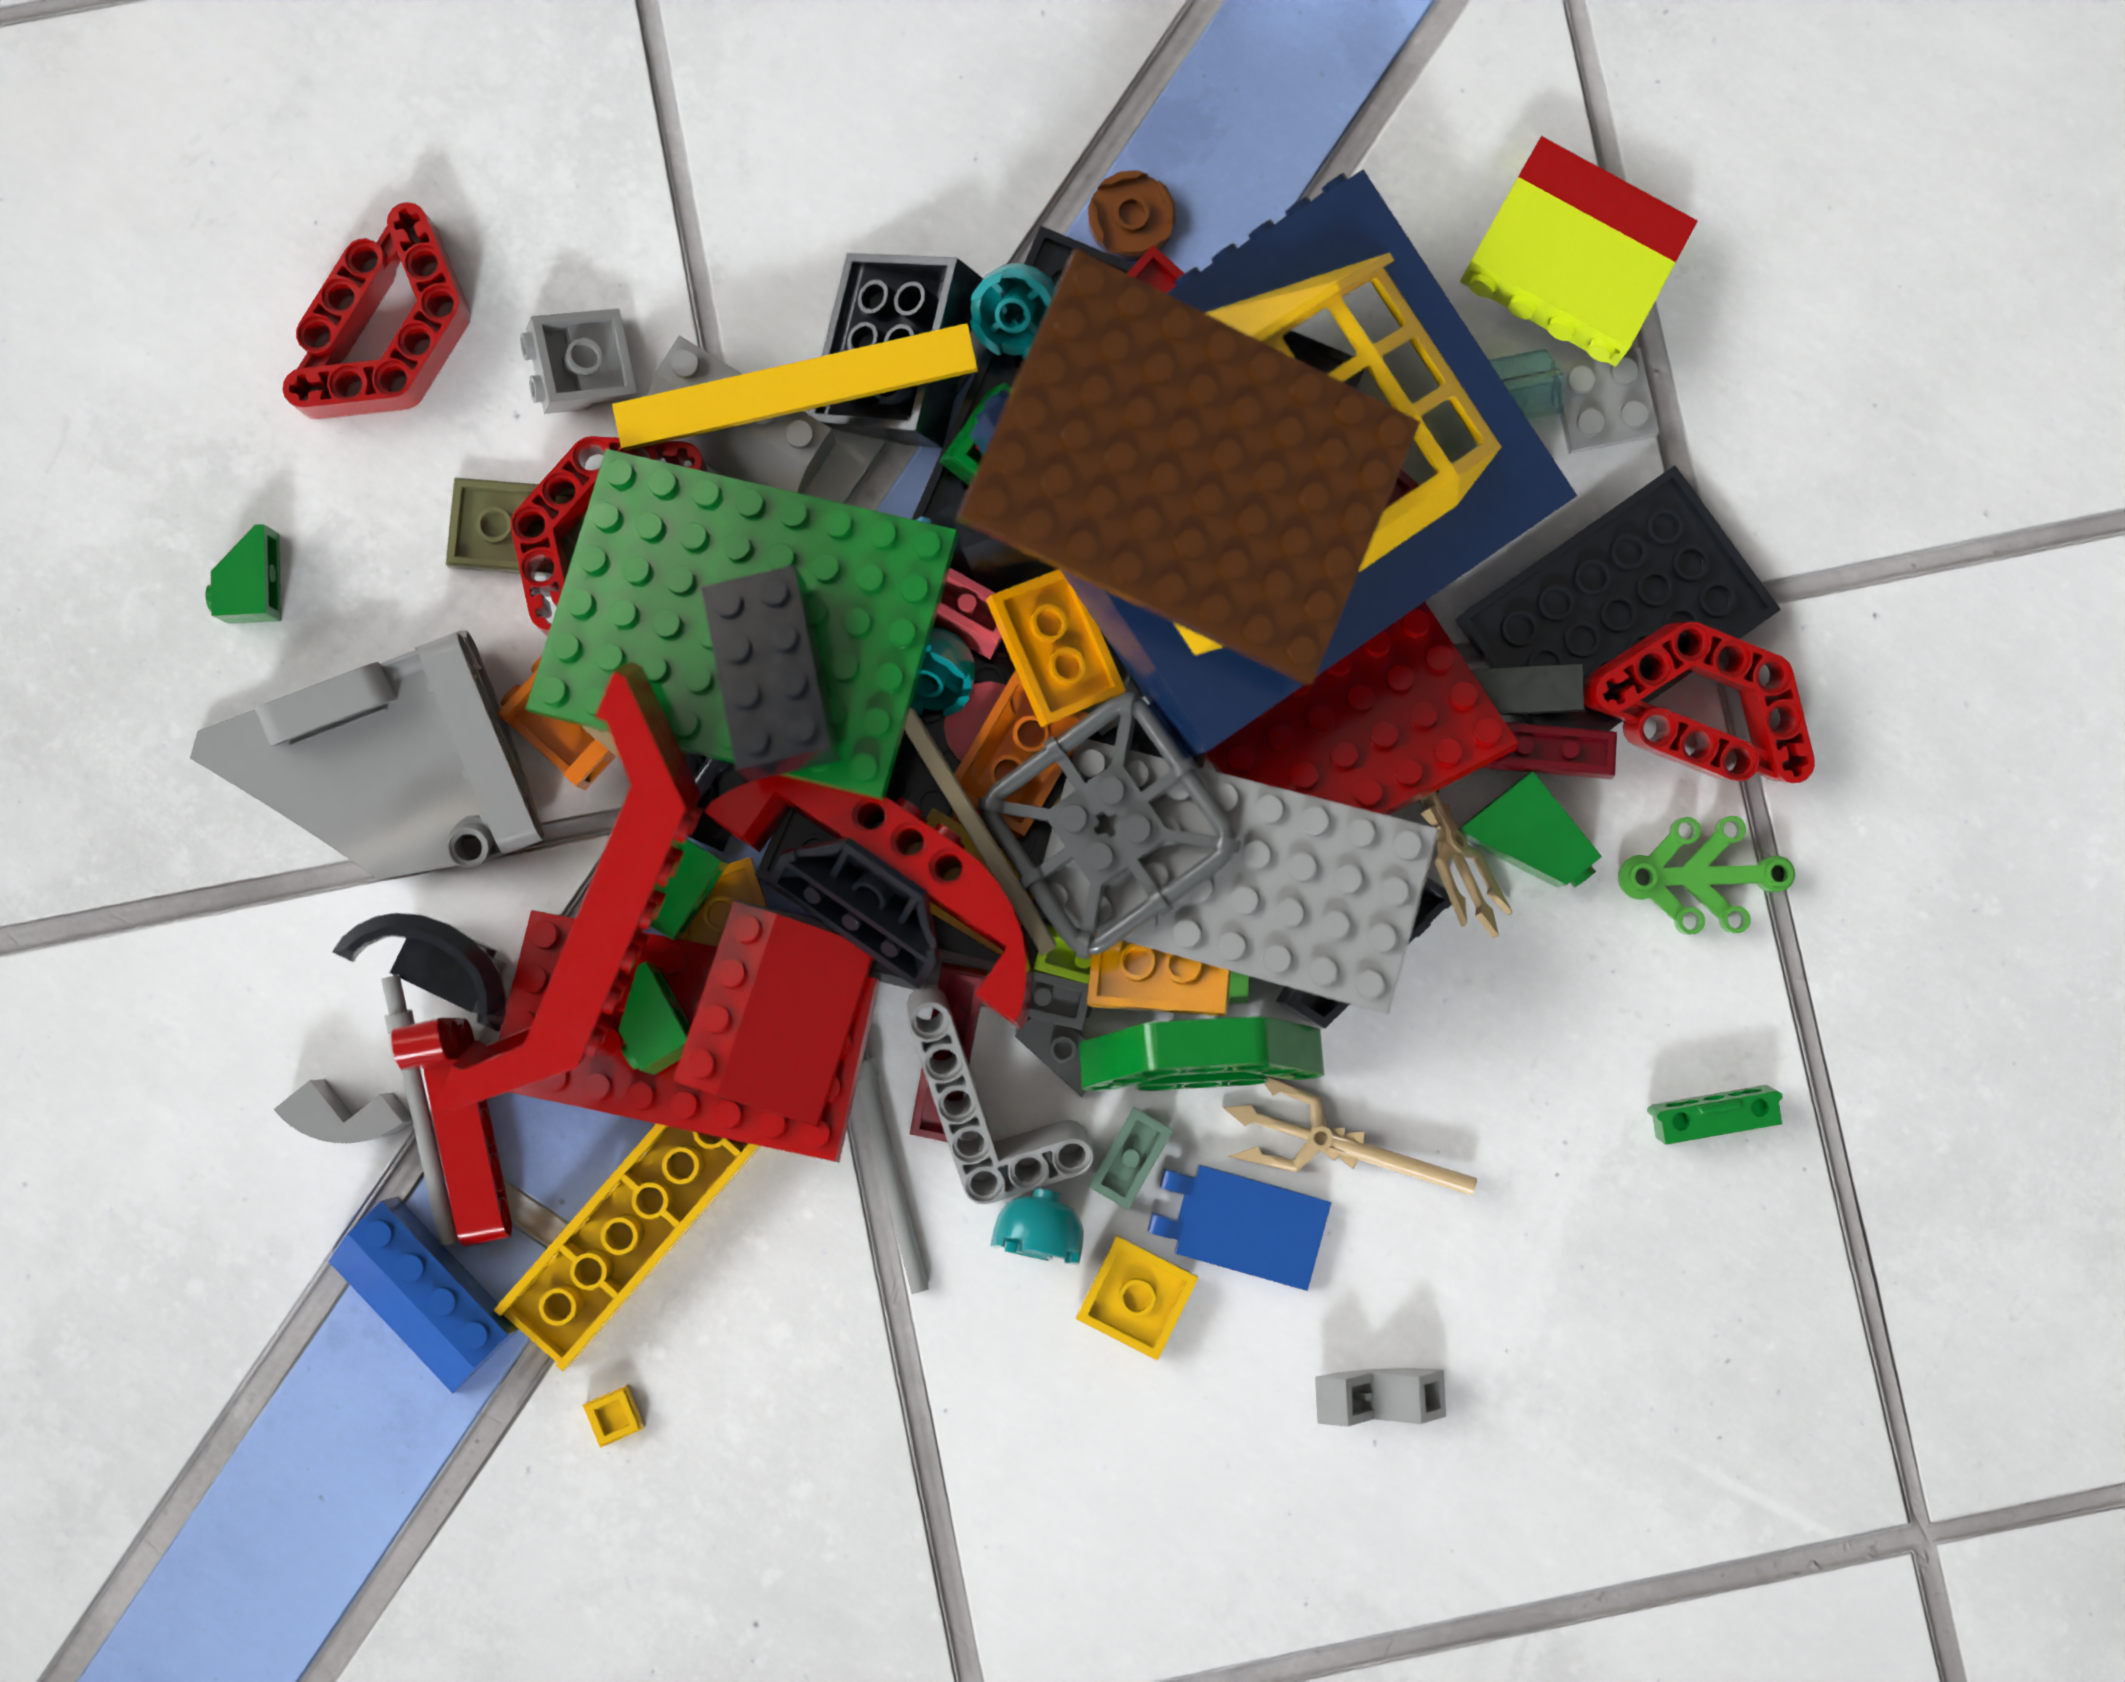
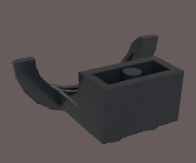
(437, 961)

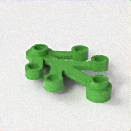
(1698, 876)

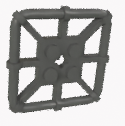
(1138, 831)

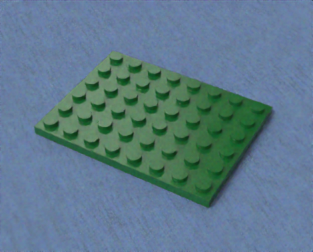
(638, 598)

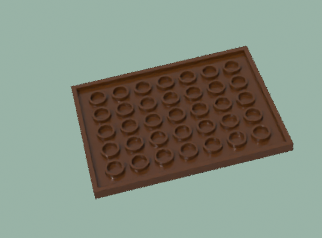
(1189, 468)

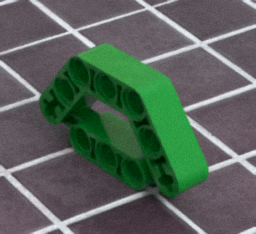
(1201, 1054)

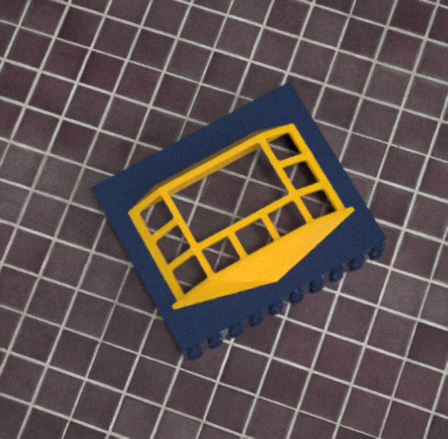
(1423, 538)

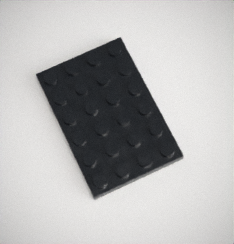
(1615, 584)

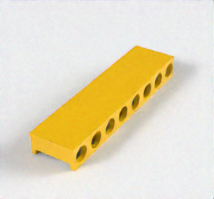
(621, 1238)

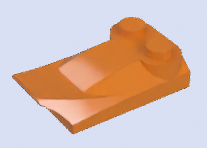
(1004, 743)

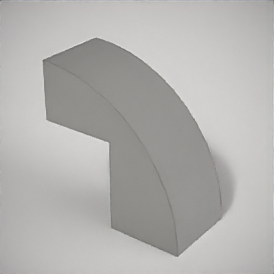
(323, 1115)
(1380, 1395)

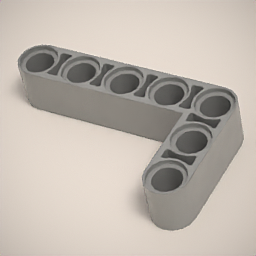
(968, 1115)

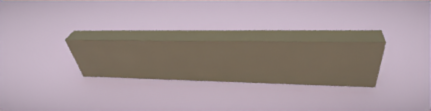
(978, 833)

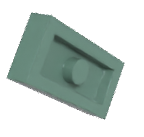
(1130, 1158)

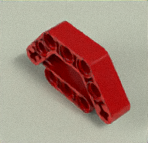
(321, 365)
(561, 518)
(1712, 744)

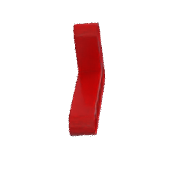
(462, 1134)

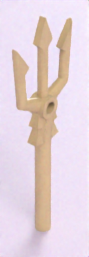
(1453, 845)
(1337, 1143)

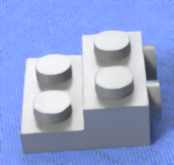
(578, 360)

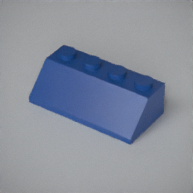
(422, 1292)

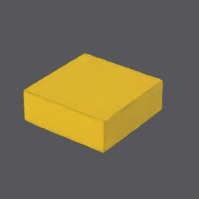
(613, 1415)

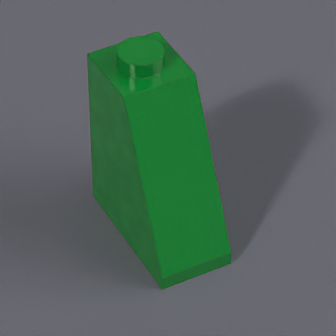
(1533, 834)

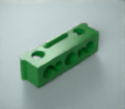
(1716, 1114)

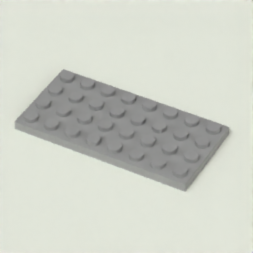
(1307, 902)

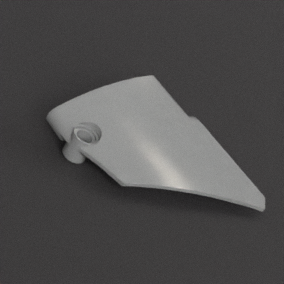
(387, 762)

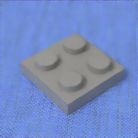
(1606, 403)

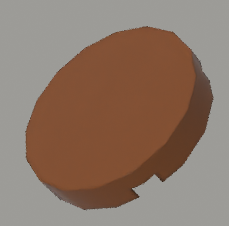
(1131, 214)

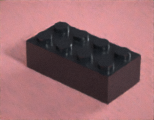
(770, 673)

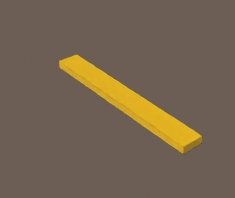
(795, 387)

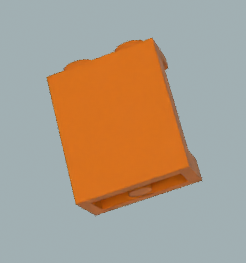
(562, 742)

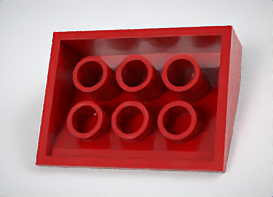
(774, 1014)

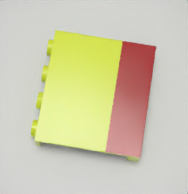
(1578, 252)

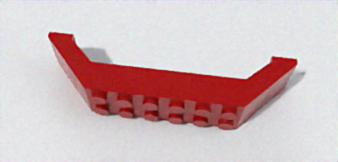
(615, 910)

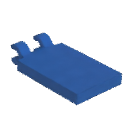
(1244, 1225)

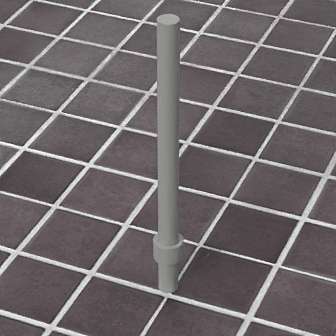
(421, 1117)
(890, 1175)

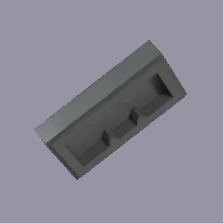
(1056, 1047)

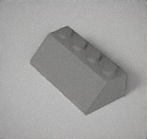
(769, 452)

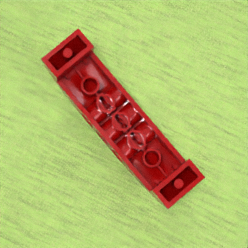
(973, 899)

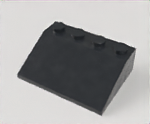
(890, 300)

